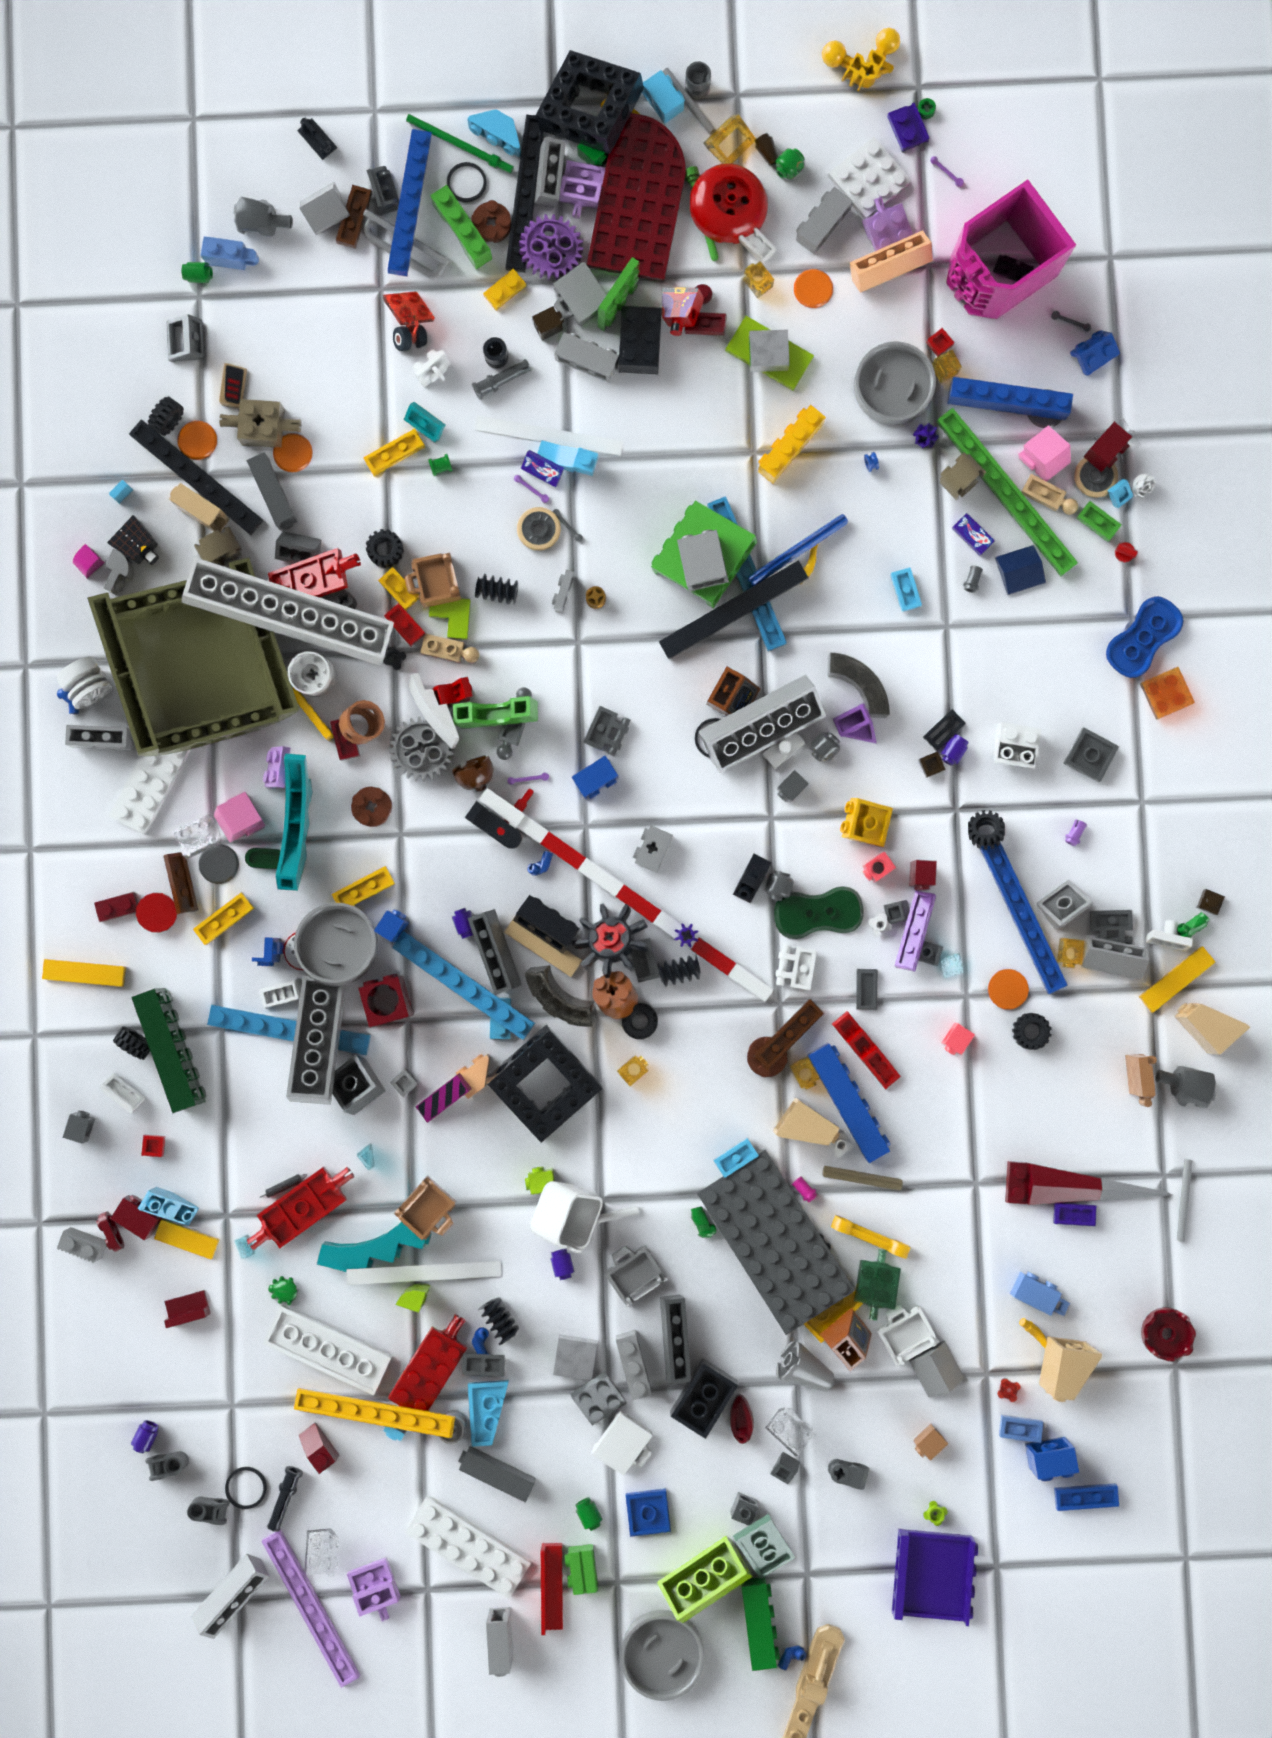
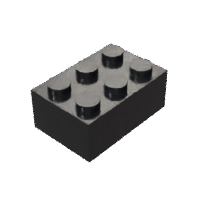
(640, 340)
(704, 1398)

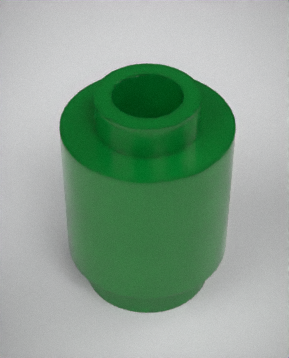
(197, 272)
(588, 1514)

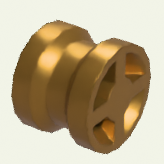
(595, 593)

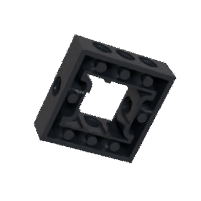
(600, 131)
(520, 1064)

